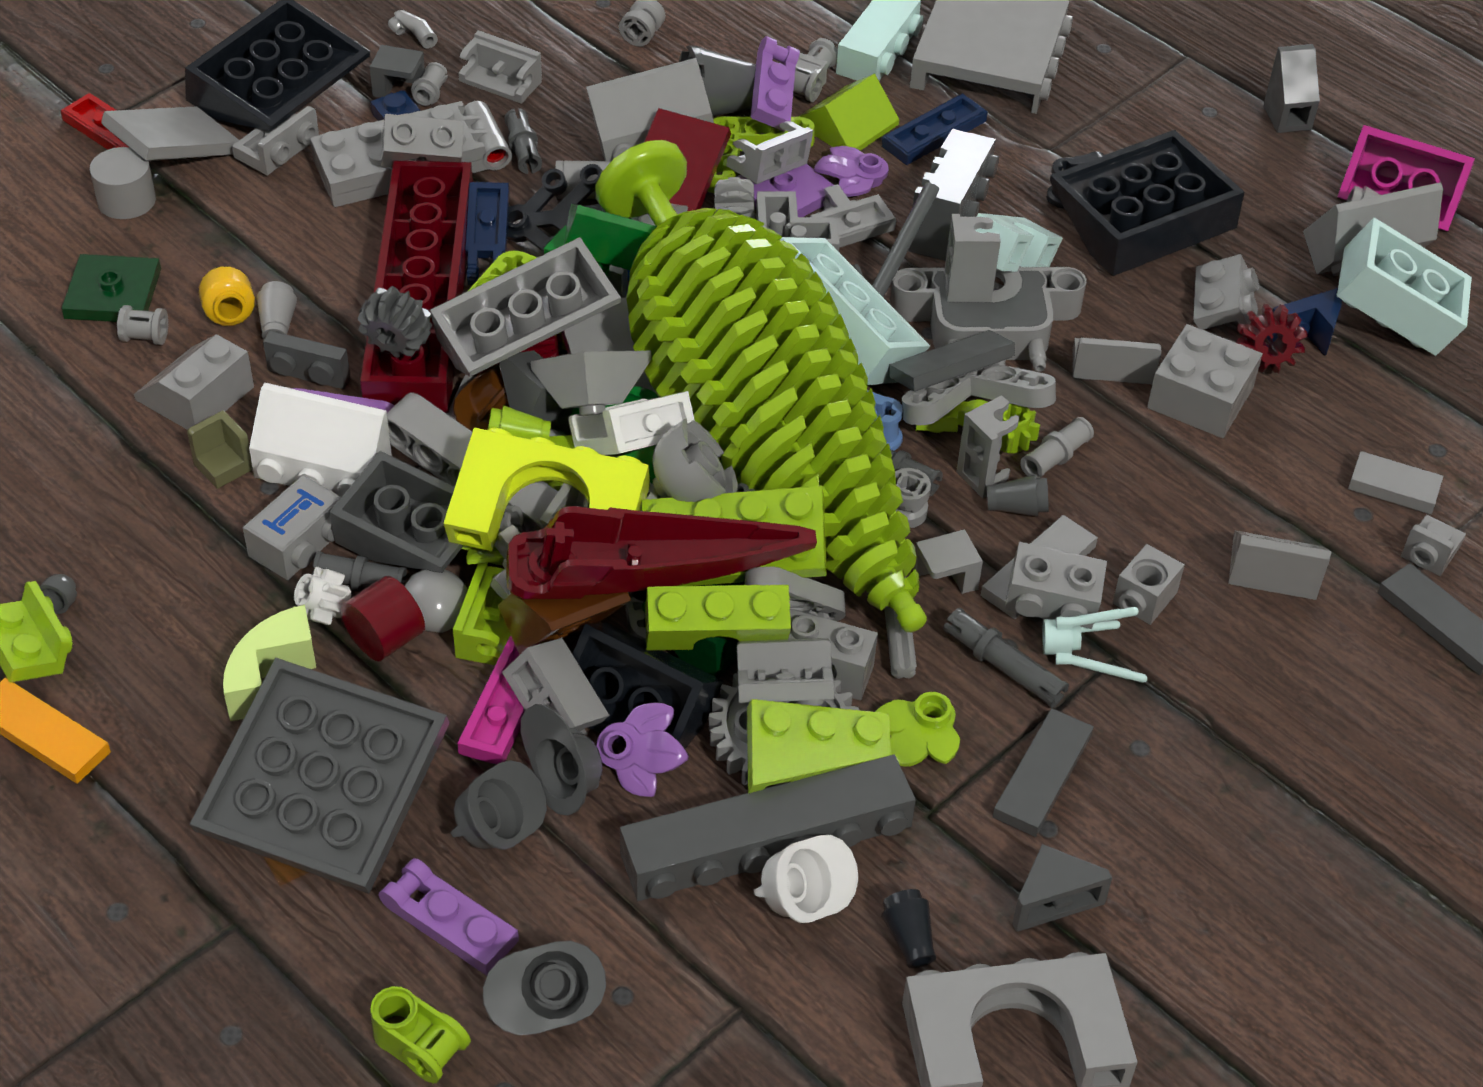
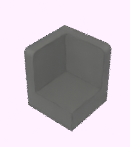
(395, 65)

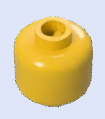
(226, 296)

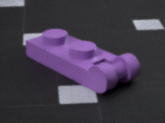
(774, 83)
(449, 917)

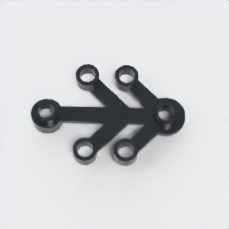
(534, 218)

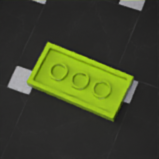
(782, 506)

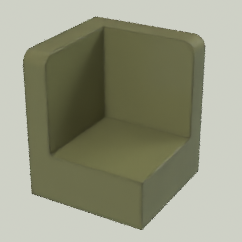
(220, 449)

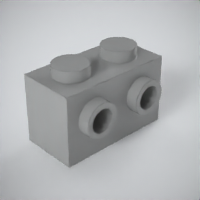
(1054, 583)

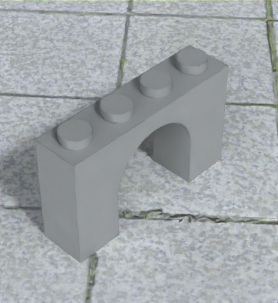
(1069, 992)

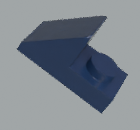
(1317, 316)

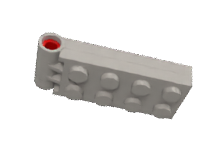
(352, 156)

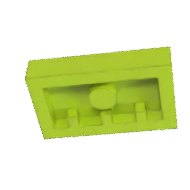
(32, 637)

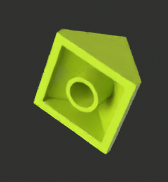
(854, 115)

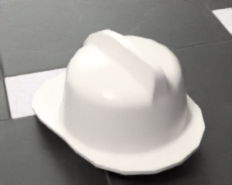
(810, 879)

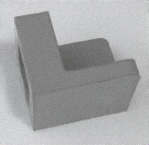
(948, 556)

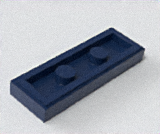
(932, 128)

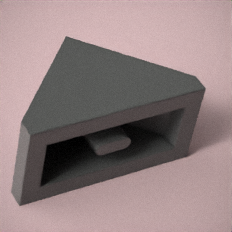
(525, 389)
(1059, 888)

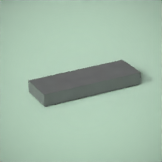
(952, 360)
(1436, 614)
(1043, 772)

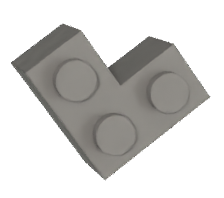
(780, 214)

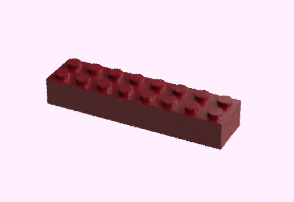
(427, 257)

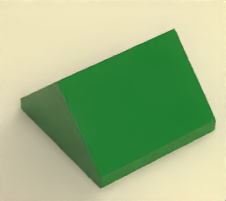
(607, 236)

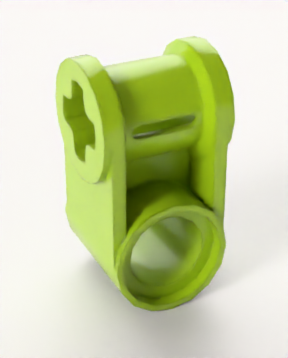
(423, 1039)

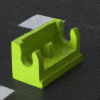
(480, 628)

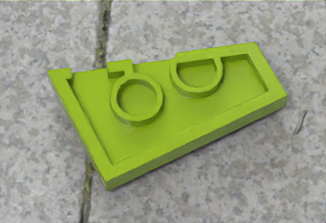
(808, 740)

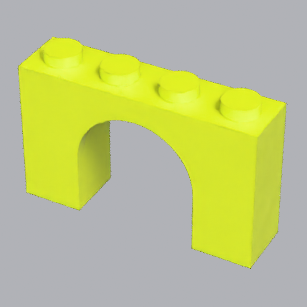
(504, 464)

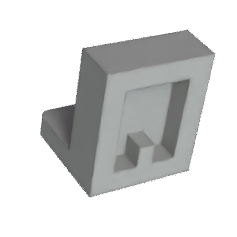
(1432, 545)

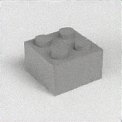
(1204, 380)

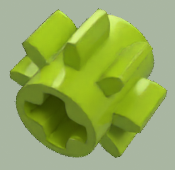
(1026, 430)

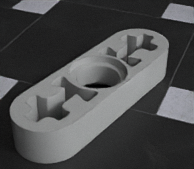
(804, 593)

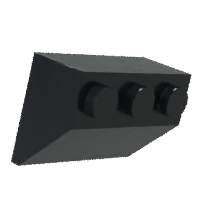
(631, 676)

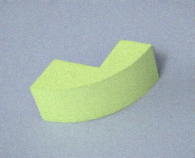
(279, 636)

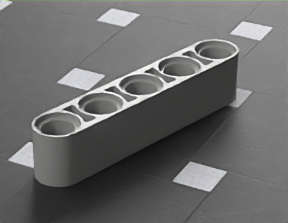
(440, 447)

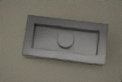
(307, 359)

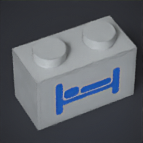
(292, 528)

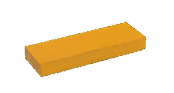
(49, 733)

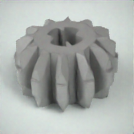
(736, 196)

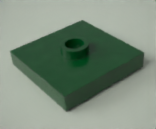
(107, 283)

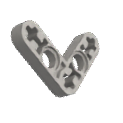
(1015, 384)

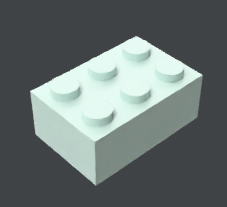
(1404, 287)

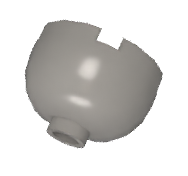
(689, 465)

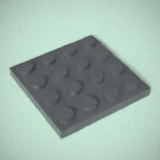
(321, 774)

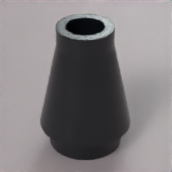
(910, 925)

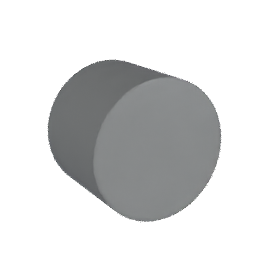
(122, 183)

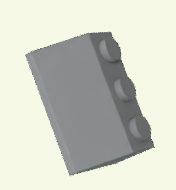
(628, 104)
(1409, 212)

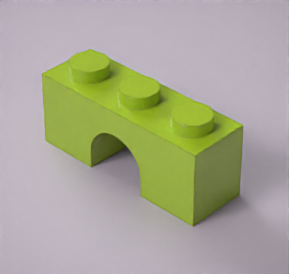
(687, 614)

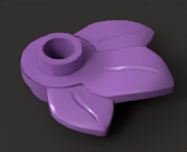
(855, 169)
(647, 748)

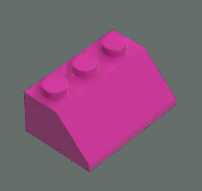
(1399, 163)

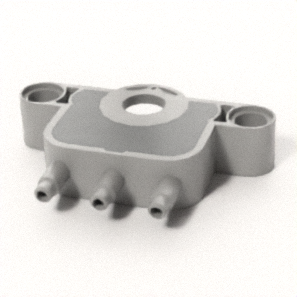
(1018, 310)

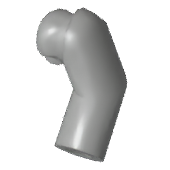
(419, 27)

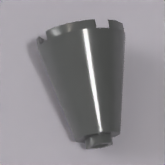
(725, 79)

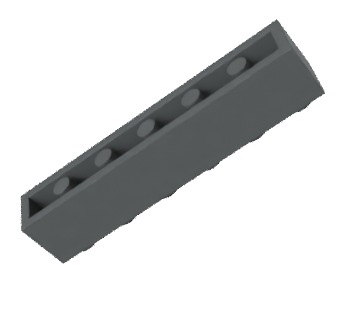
(748, 829)

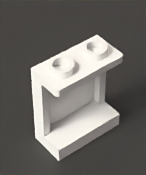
(630, 424)

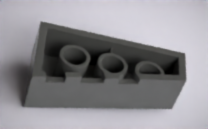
(963, 179)

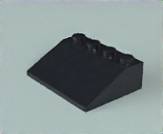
(271, 67)
(1147, 201)

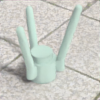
(1064, 635)

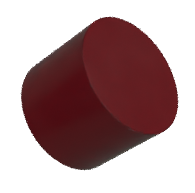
(382, 618)

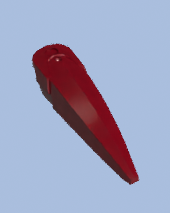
(632, 549)

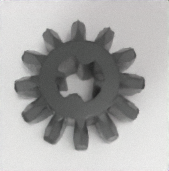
(395, 321)

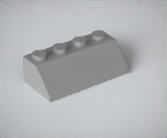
(522, 307)

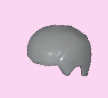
(438, 598)

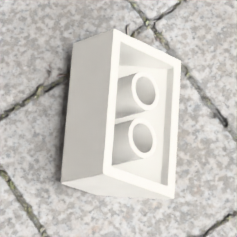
(315, 438)

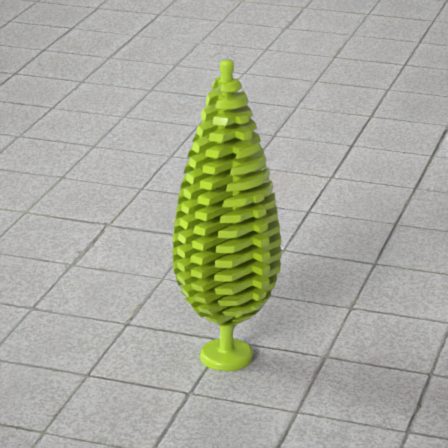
(764, 368)

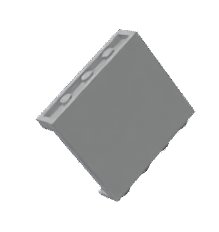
(994, 44)

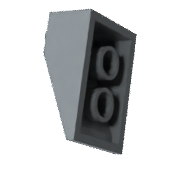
(396, 516)

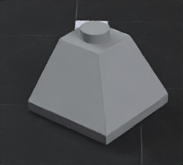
(591, 378)

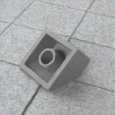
(199, 382)

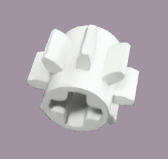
(322, 595)

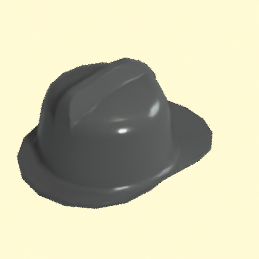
(561, 758)
(500, 807)
(544, 987)

